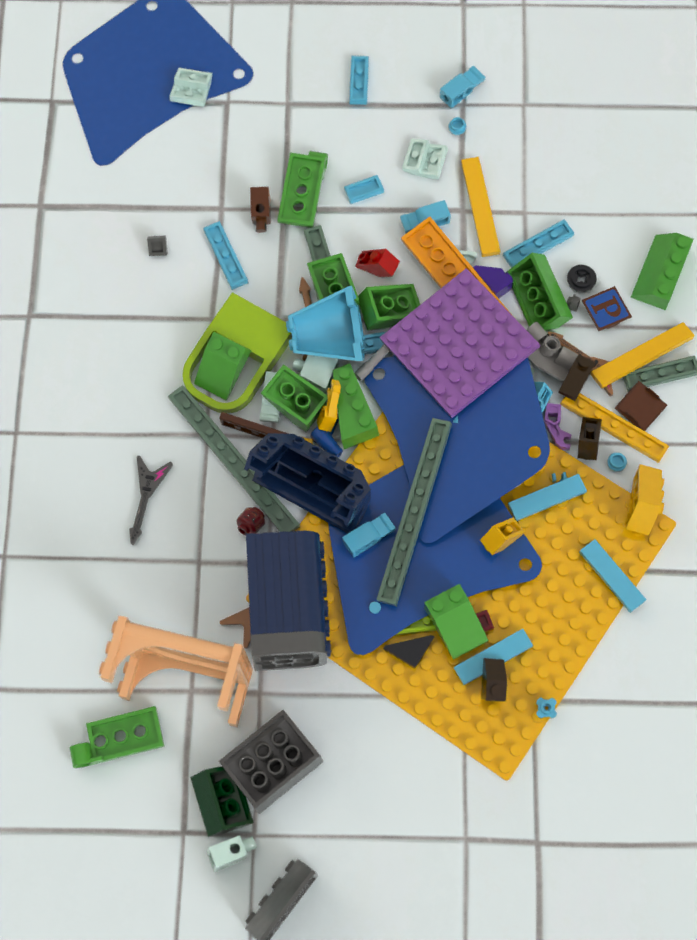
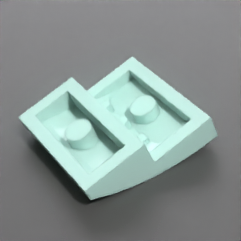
(191, 87)
(424, 159)

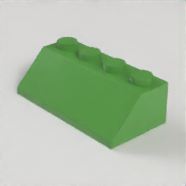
(662, 269)
(539, 292)

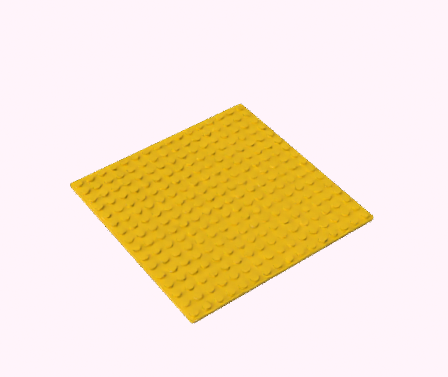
(560, 611)

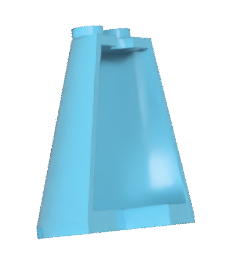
(329, 328)

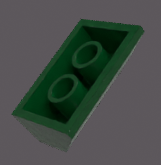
(220, 801)

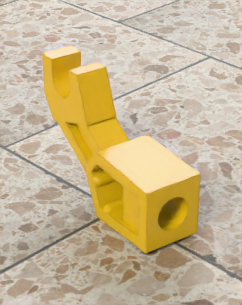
(328, 413)

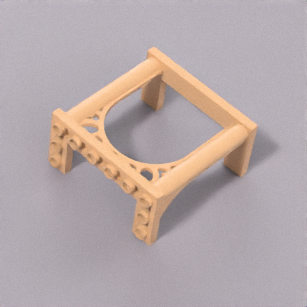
(147, 656)

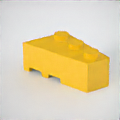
(647, 499)

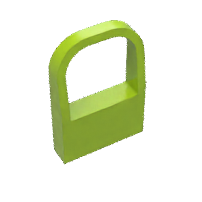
(251, 328)

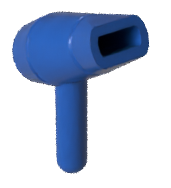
(326, 441)

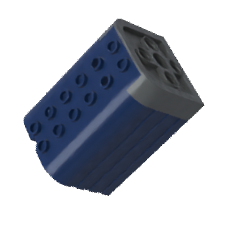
(287, 600)

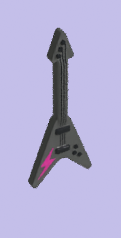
(148, 484)

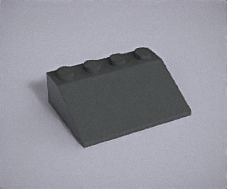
(271, 761)
(281, 901)

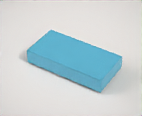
(364, 189)

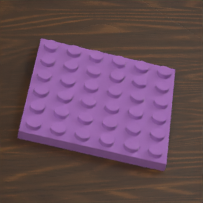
(459, 342)

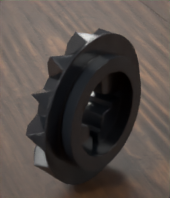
(582, 271)

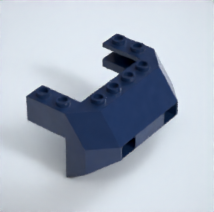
(311, 479)

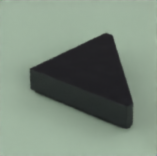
(411, 650)

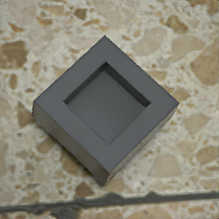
(157, 245)

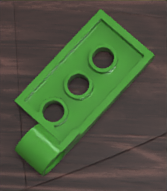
(90, 754)

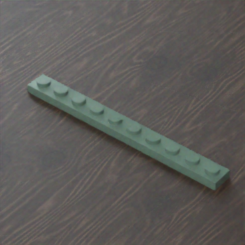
(232, 460)
(414, 512)

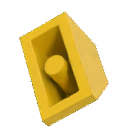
(502, 535)

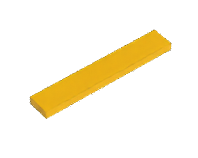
(480, 207)
(642, 355)
(617, 427)

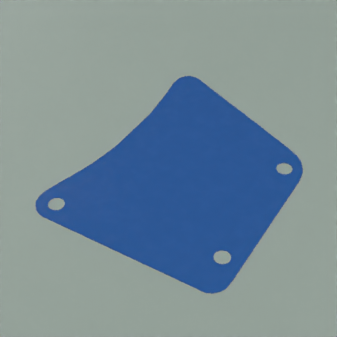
(131, 70)
(483, 450)
(432, 570)

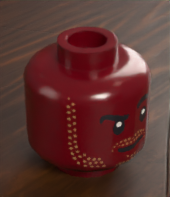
(250, 521)

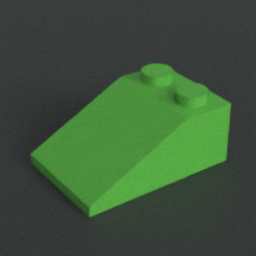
(330, 276)
(387, 305)
(221, 365)
(295, 397)
(455, 621)

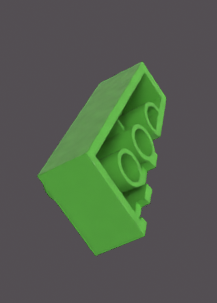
(353, 411)

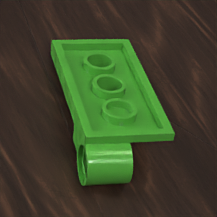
(305, 172)

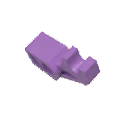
(553, 428)

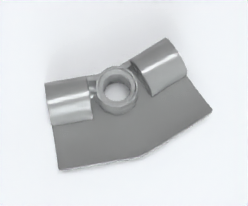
(552, 361)

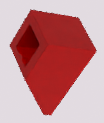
(378, 262)

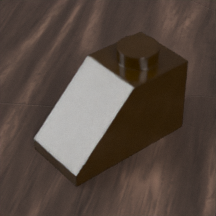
(577, 377)
(589, 438)
(494, 680)

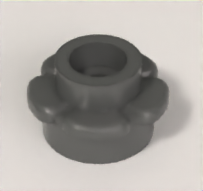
(573, 303)

